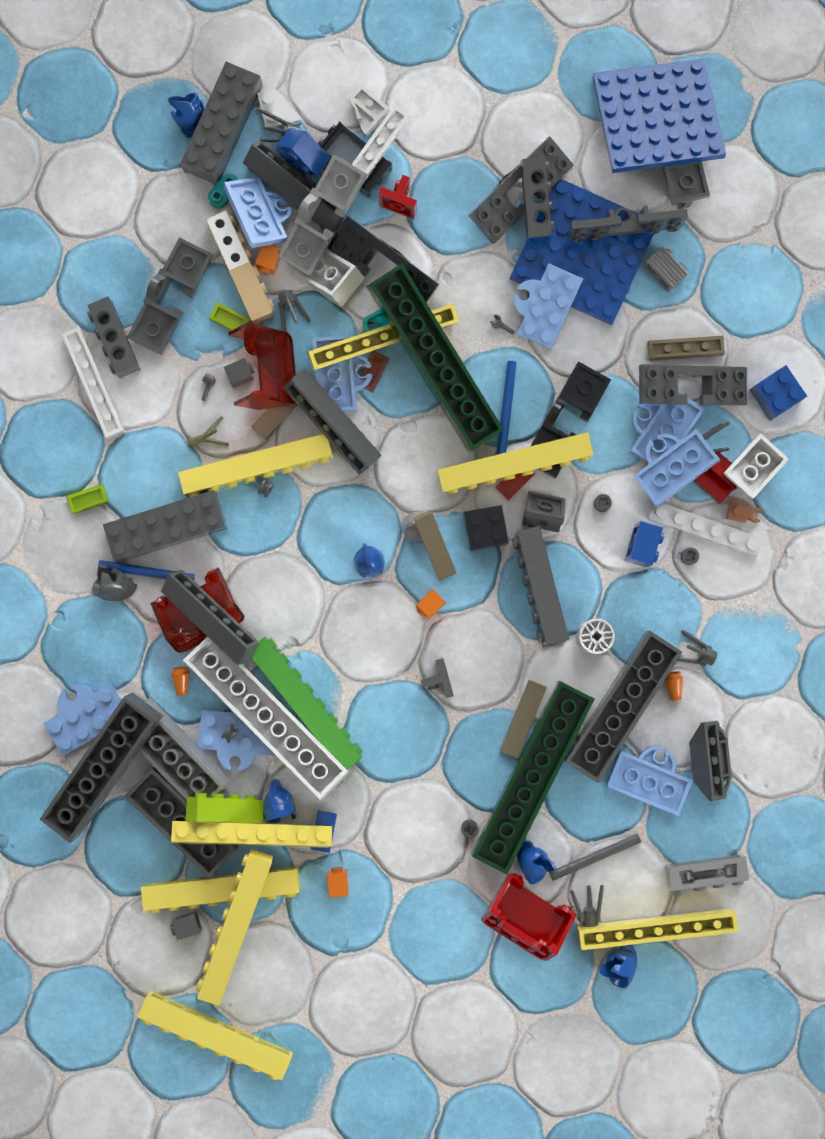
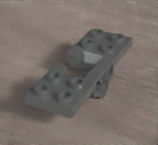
(496, 213)
(613, 226)
(155, 323)
(719, 384)

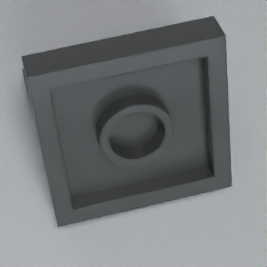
(686, 183)
(544, 511)
(432, 682)

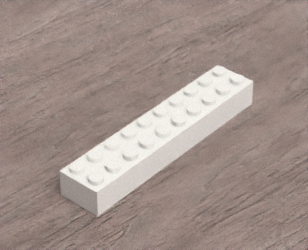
(267, 718)

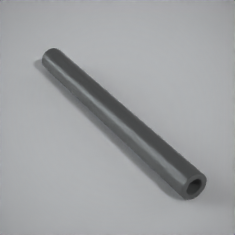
(595, 857)

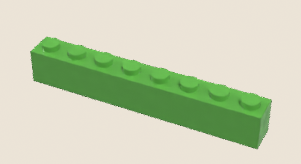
(304, 703)

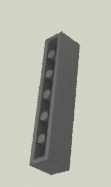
(289, 183)
(332, 421)
(210, 617)

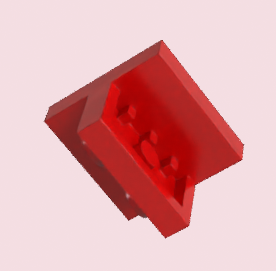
(398, 200)
(715, 482)

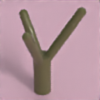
(204, 437)

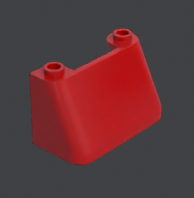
(528, 919)

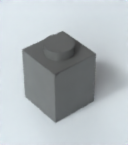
(239, 372)
(186, 925)

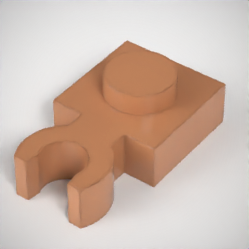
(740, 512)

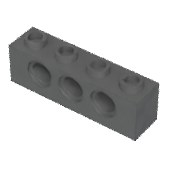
(541, 167)
(97, 312)

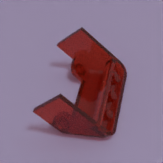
(275, 365)

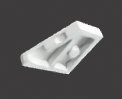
(277, 105)
(367, 109)

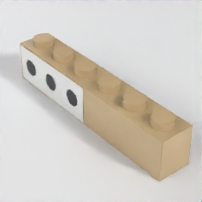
(240, 268)

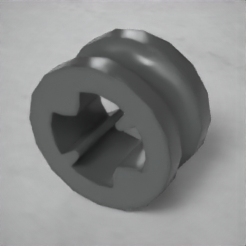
(265, 488)
(601, 497)
(695, 558)
(230, 733)
(466, 833)

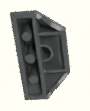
(711, 760)

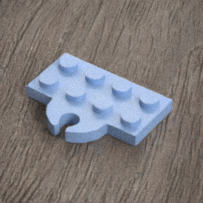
(258, 211)
(546, 305)
(341, 378)
(663, 419)
(674, 465)
(81, 718)
(244, 745)
(650, 780)

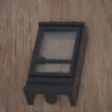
(347, 147)

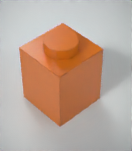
(267, 260)
(430, 604)
(338, 882)

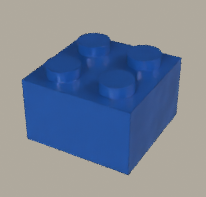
(303, 151)
(778, 392)
(644, 544)

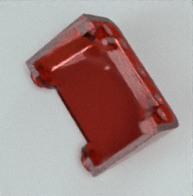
(179, 629)

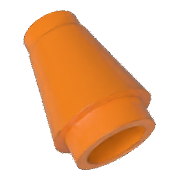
(180, 679)
(674, 685)

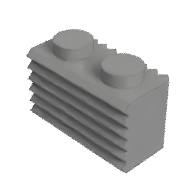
(666, 268)

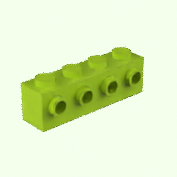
(224, 809)

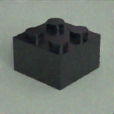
(485, 528)

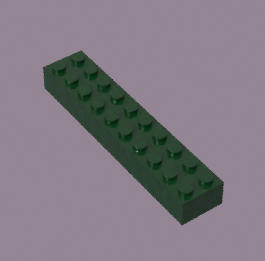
(435, 357)
(532, 777)

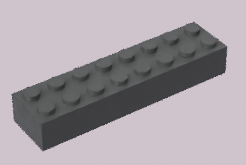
(622, 706)
(101, 767)

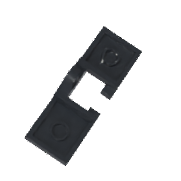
(360, 246)
(582, 391)

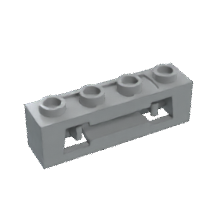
(738, 868)

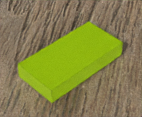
(227, 317)
(87, 499)

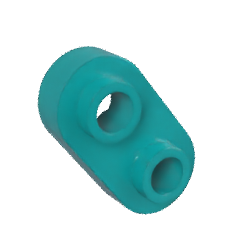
(219, 190)
(376, 318)

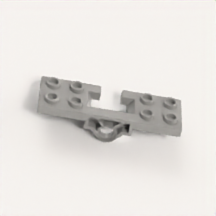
(339, 187)

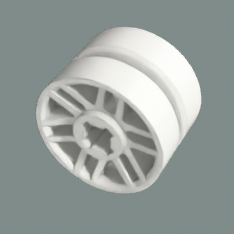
(601, 644)

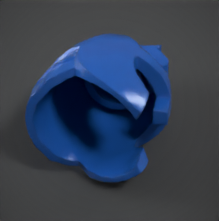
(187, 112)
(369, 561)
(278, 803)
(534, 862)
(620, 966)

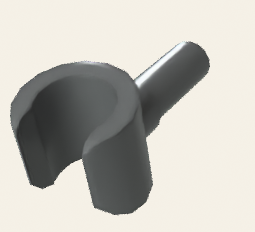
(500, 324)
(210, 381)

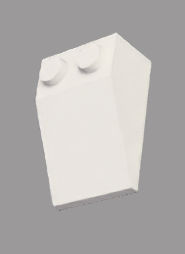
(333, 278)
(755, 466)

